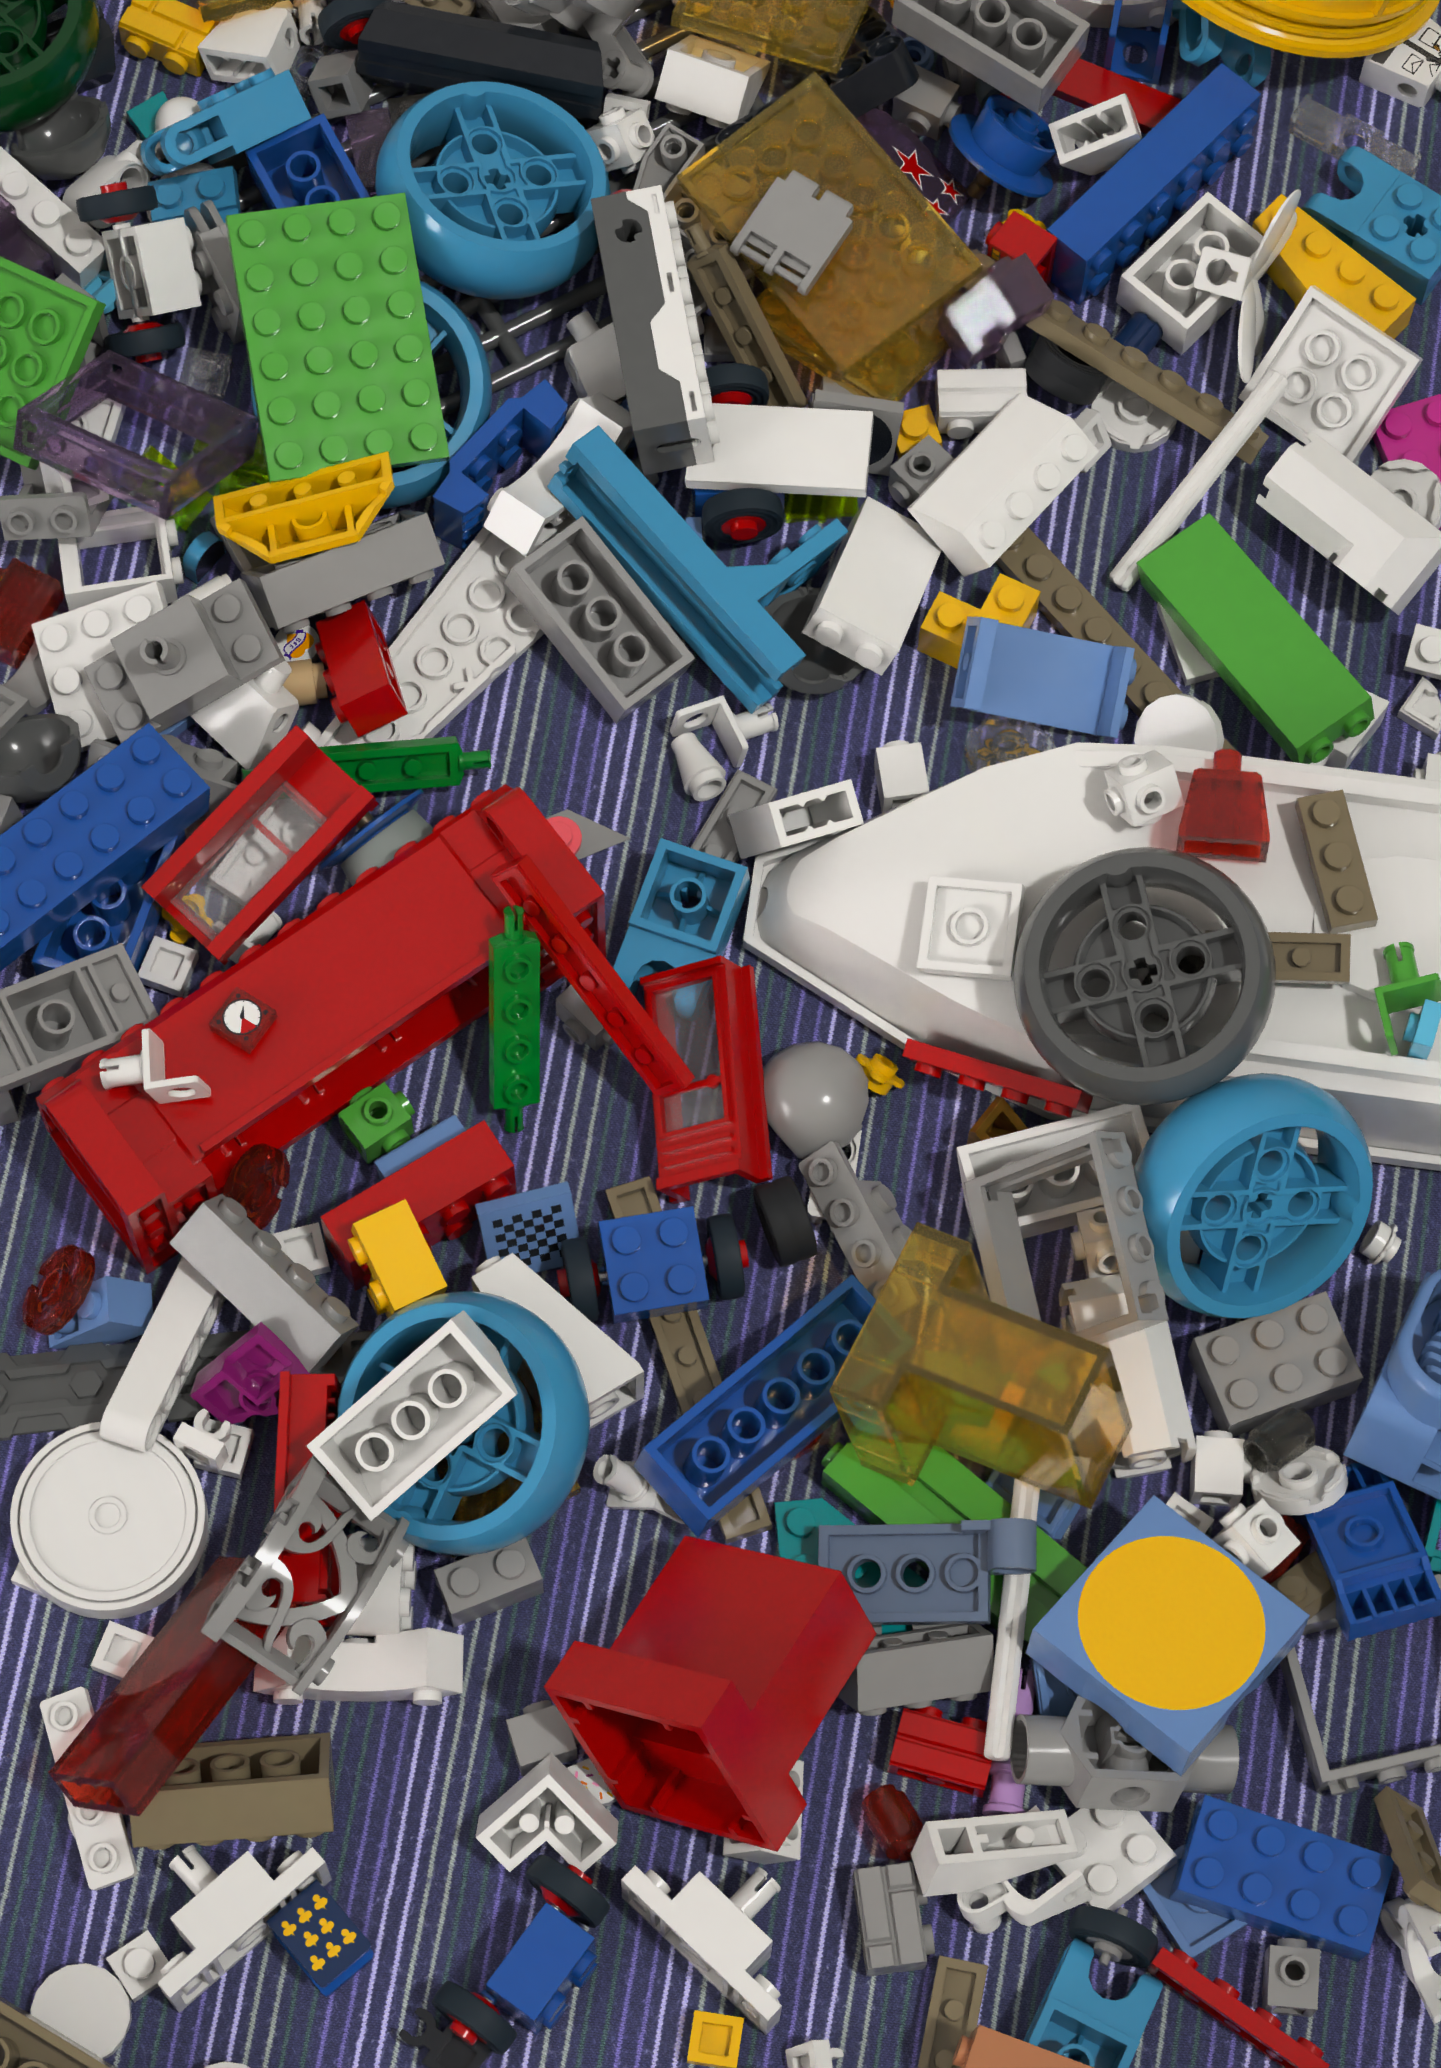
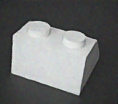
(710, 80)

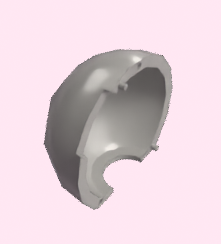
(815, 1096)

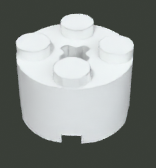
(390, 1604)

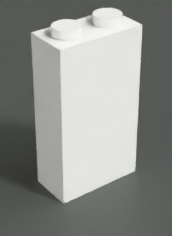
(873, 586)

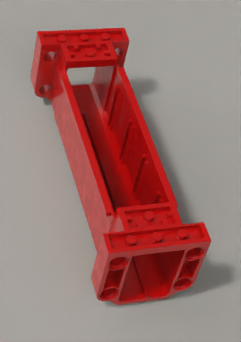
(355, 1002)

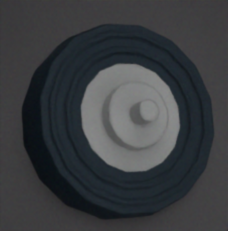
(1114, 1936)

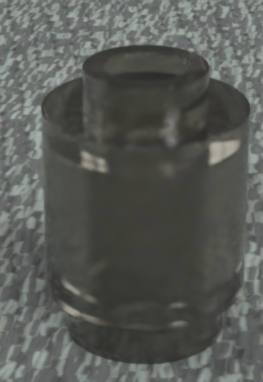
(1280, 1440)

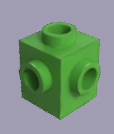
(377, 1121)

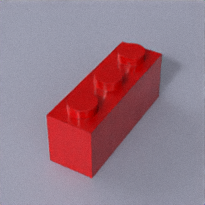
(359, 670)

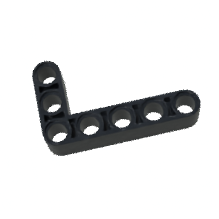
(867, 78)

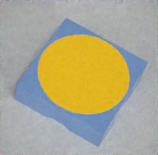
(1167, 1634)

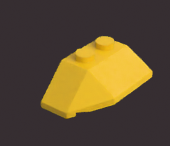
(307, 512)

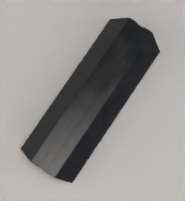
(437, 49)

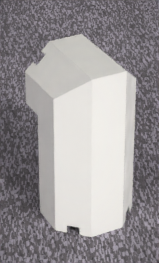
(1352, 521)
(1146, 1375)

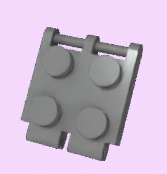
(795, 230)

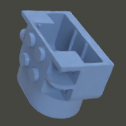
(1403, 1412)

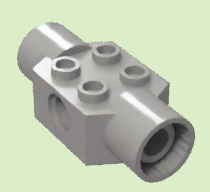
(1107, 1767)

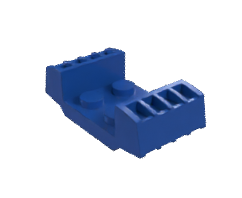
(520, 422)
(1373, 1557)

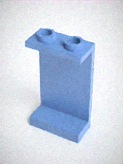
(1043, 678)

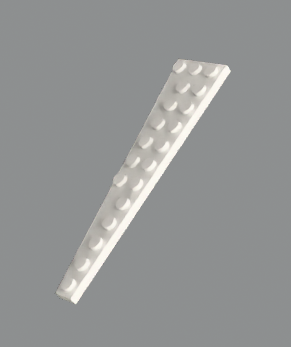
(454, 643)

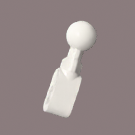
(129, 161)

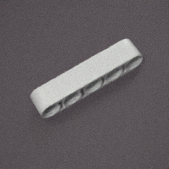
(162, 1360)

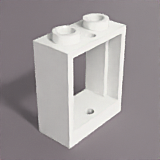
(116, 528)

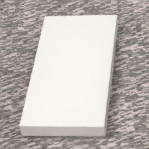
(788, 451)

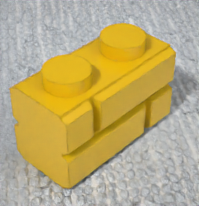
(166, 33)

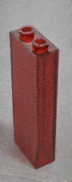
(158, 1707)

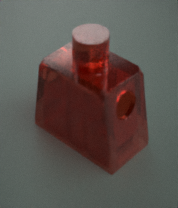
(1225, 812)

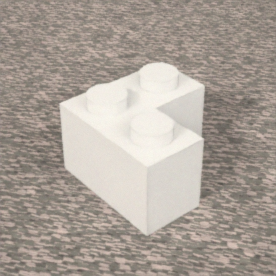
(551, 1808)

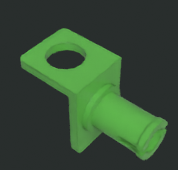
(1406, 988)

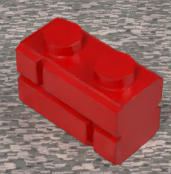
(941, 1751)

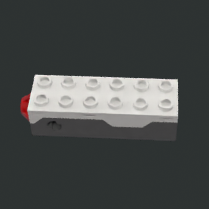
(655, 329)

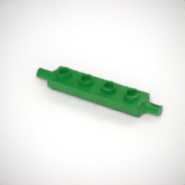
(405, 763)
(514, 1019)

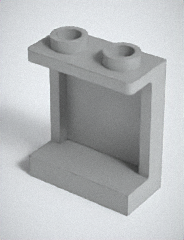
(49, 515)

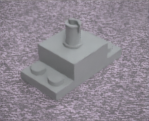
(183, 659)
(68, 1015)

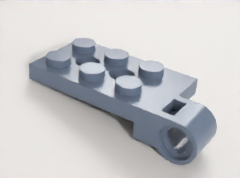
(958, 1563)

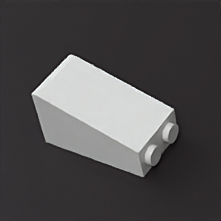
(608, 1371)

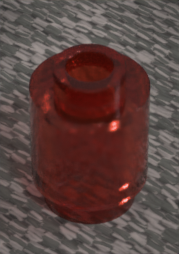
(892, 1821)

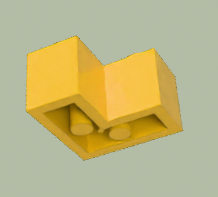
(946, 621)
(397, 1258)

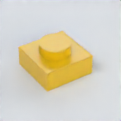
(914, 427)
(715, 2040)

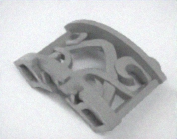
(243, 1599)

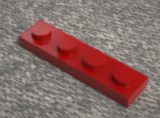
(1014, 1084)
(1221, 2003)

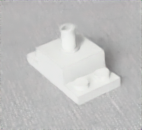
(229, 1915)
(715, 1934)

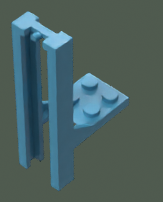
(707, 603)

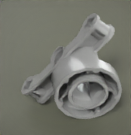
(602, 22)

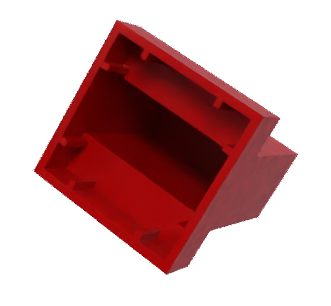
(715, 1688)

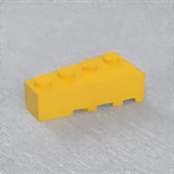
(1324, 260)

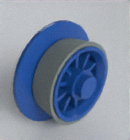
(380, 838)

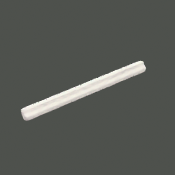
(1201, 477)
(1009, 1640)

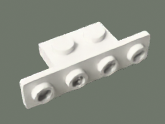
(99, 1834)

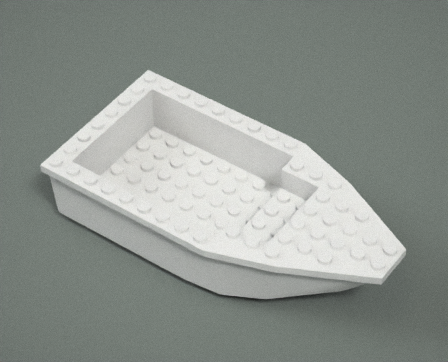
(852, 905)

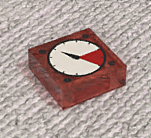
(243, 1020)

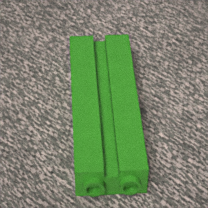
(1256, 641)
(946, 1495)

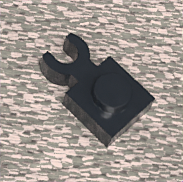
(445, 2047)

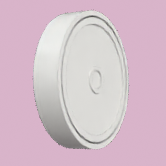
(108, 1523)

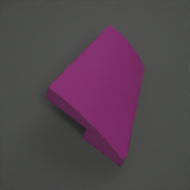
(246, 1377)

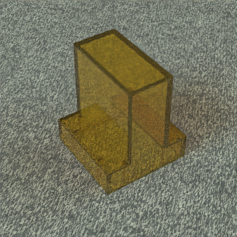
(976, 1381)

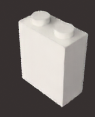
(796, 819)

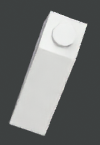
(987, 1850)

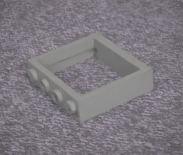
(1003, 1246)
(1345, 1778)

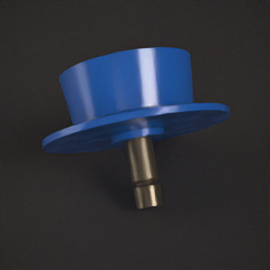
(1006, 146)

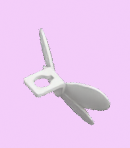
(1246, 285)

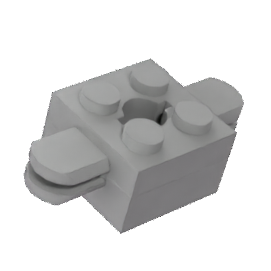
(215, 267)

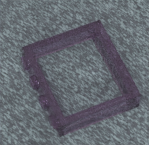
(49, 436)

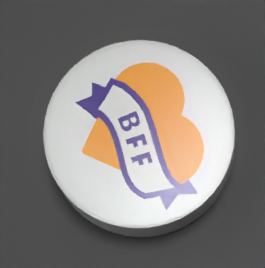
(298, 644)

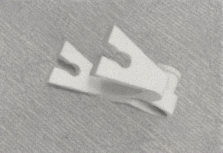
(986, 1905)
(1413, 1932)

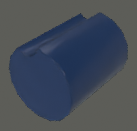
(1140, 333)

